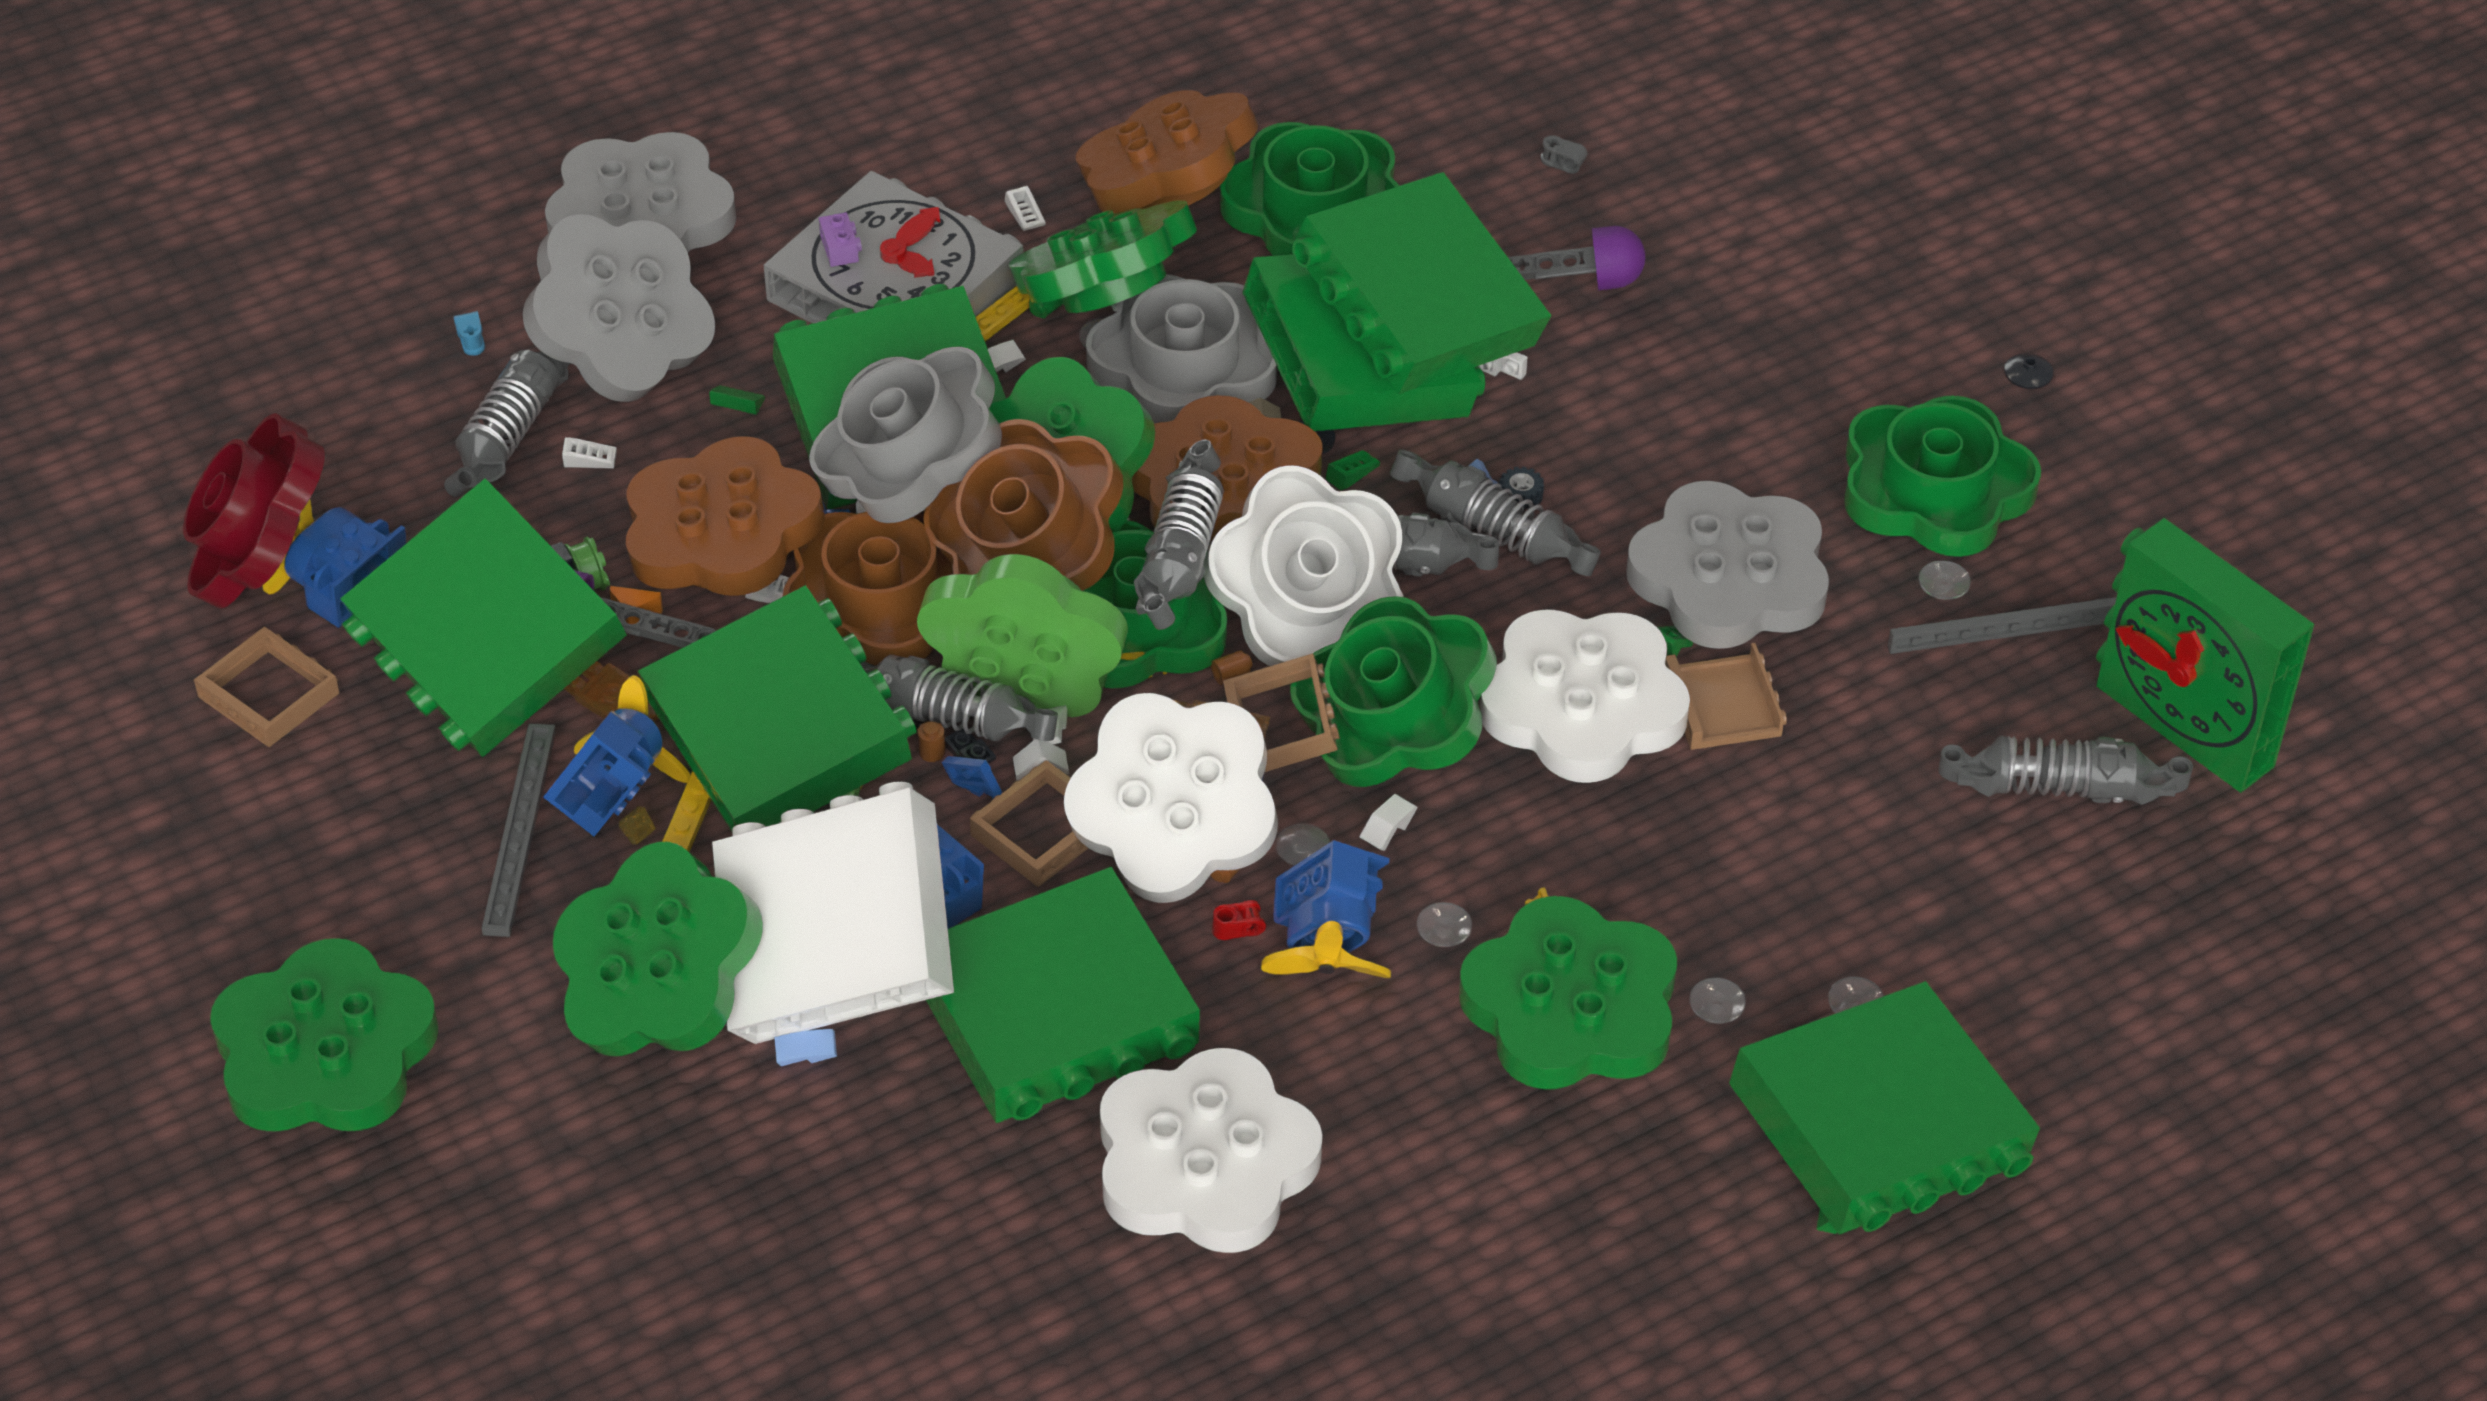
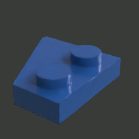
(972, 775)

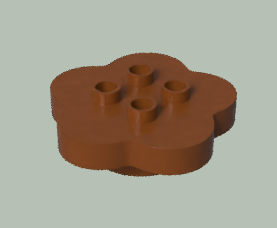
(1167, 150)
(1244, 443)
(1033, 501)
(720, 518)
(873, 578)

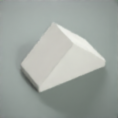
(1036, 754)

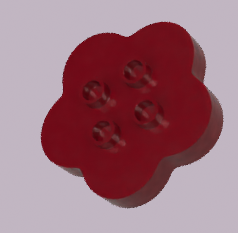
(249, 509)

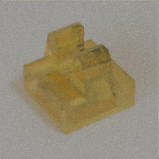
(637, 825)

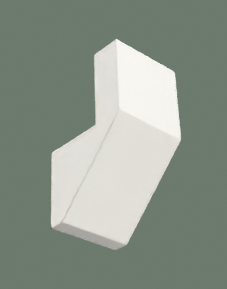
(1386, 819)

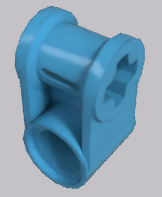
(470, 333)

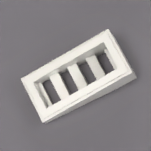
(1023, 194)
(575, 450)

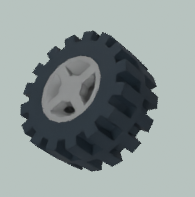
(1525, 483)

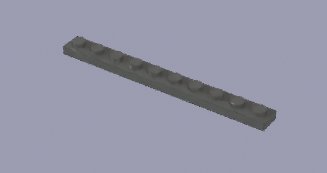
(1999, 625)
(518, 830)

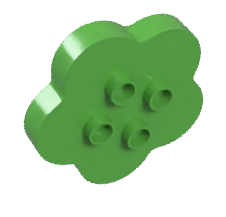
(1025, 630)

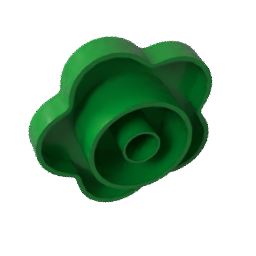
(1300, 172)
(1104, 258)
(1072, 403)
(1937, 474)
(1181, 648)
(1400, 690)
(655, 953)
(1572, 994)
(322, 1039)

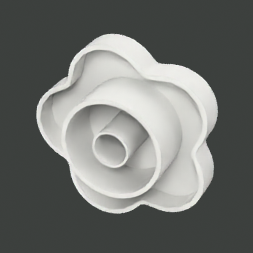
(1302, 562)
(1585, 692)
(1174, 794)
(1205, 1150)

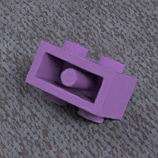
(839, 239)

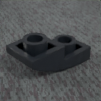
(967, 746)

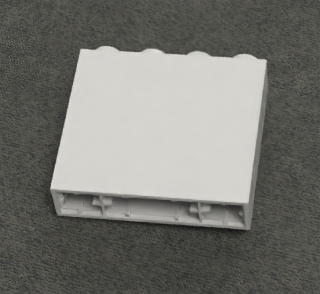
(844, 911)

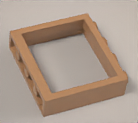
(1278, 676)
(268, 732)
(1053, 860)

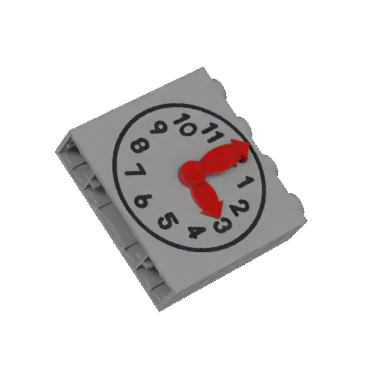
(905, 249)

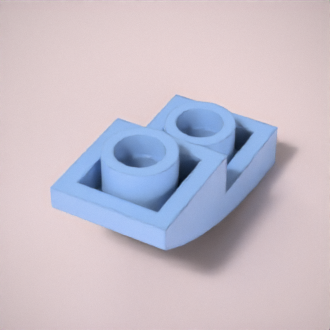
(805, 1045)

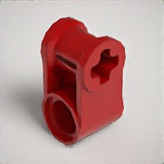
(1236, 920)

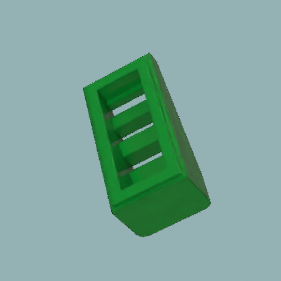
(1349, 470)

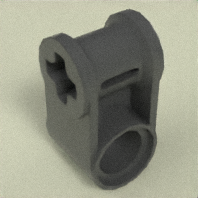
(1564, 155)

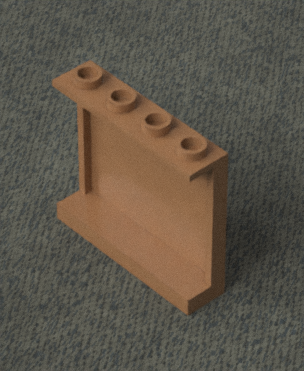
(1729, 700)

